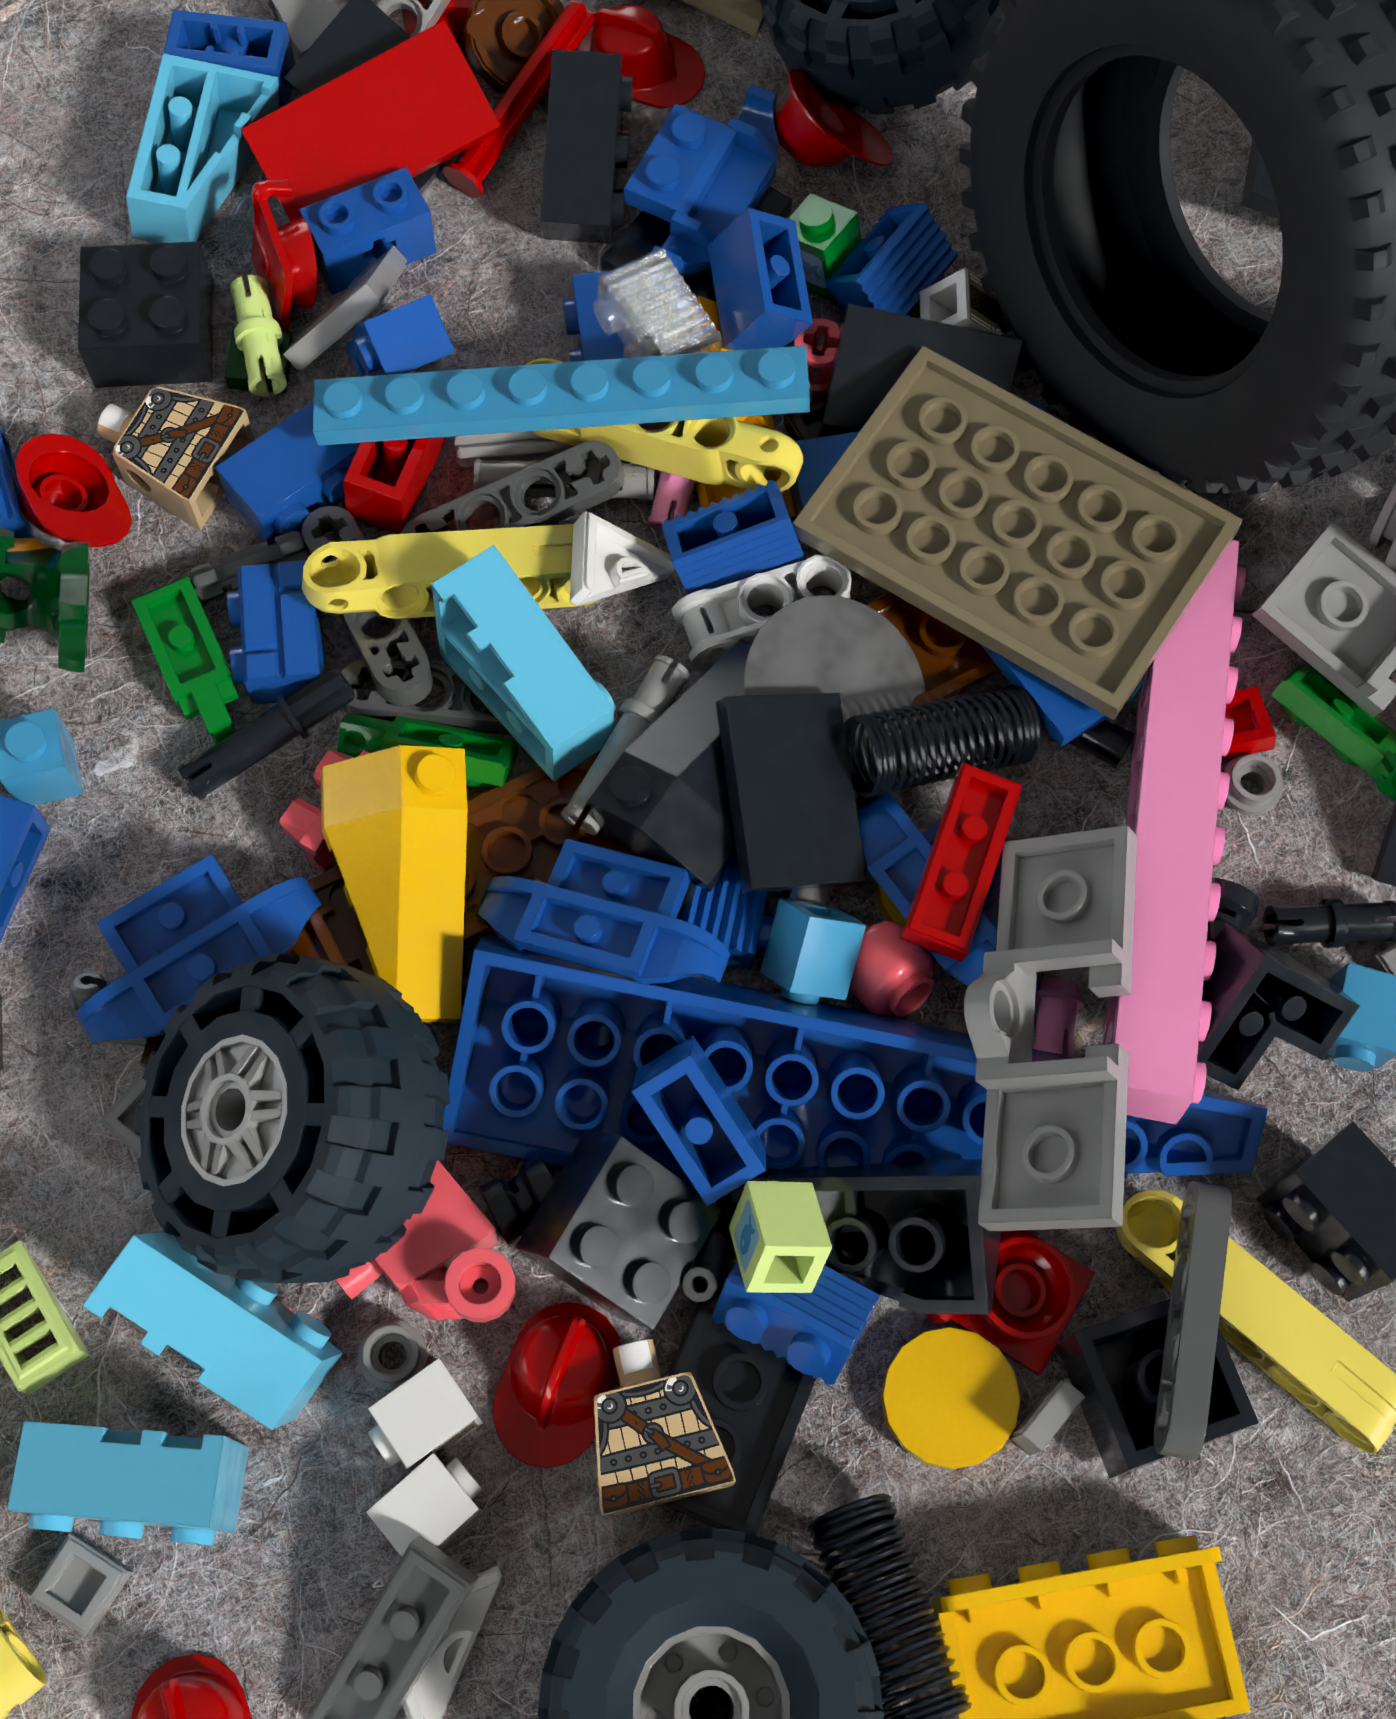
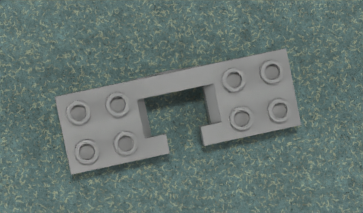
(1339, 616)
(1054, 1124)

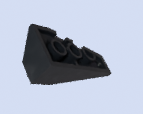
(670, 784)
(903, 1230)

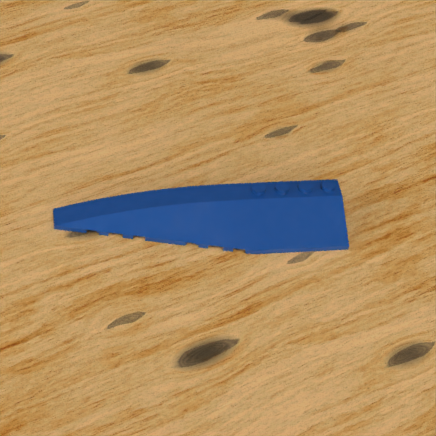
(823, 1084)

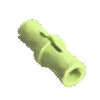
(258, 335)

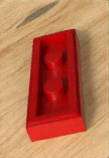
(961, 862)

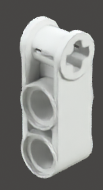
(729, 607)

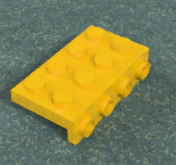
(1097, 1640)

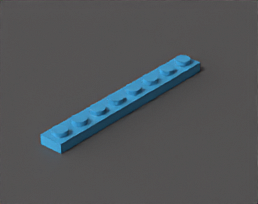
(561, 395)

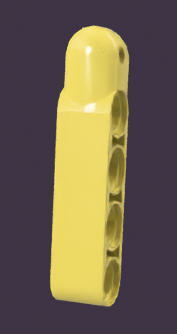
(681, 448)
(399, 569)
(1276, 1329)

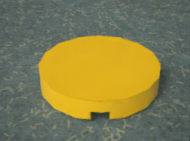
(950, 1398)

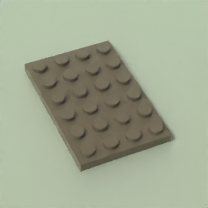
(1017, 530)

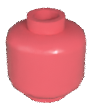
(891, 972)

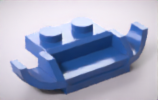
(706, 175)
(896, 858)
(606, 915)
(182, 938)

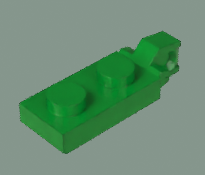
(188, 654)
(1353, 733)
(487, 756)

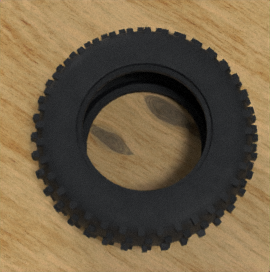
(1102, 263)

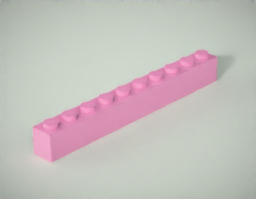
(1174, 813)

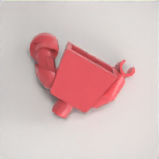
(444, 1260)

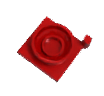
(282, 254)
(1031, 1300)

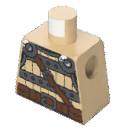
(173, 448)
(654, 1437)

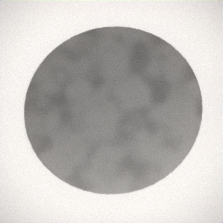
(840, 649)

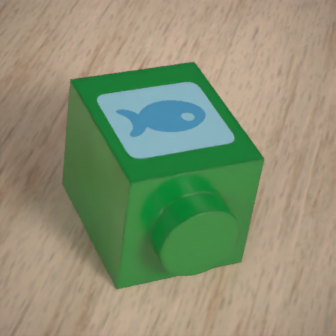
(825, 238)

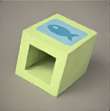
(779, 1237)

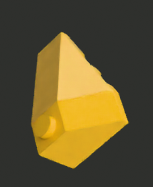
(402, 856)

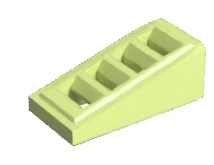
(57, 1358)

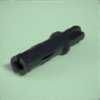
(267, 733)

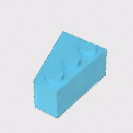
(193, 146)
(520, 664)
(223, 1325)
(128, 1481)

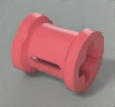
(818, 356)

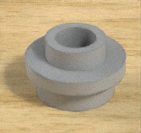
(1261, 772)
(377, 1340)

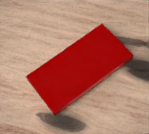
(385, 115)

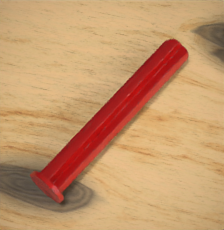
(519, 100)

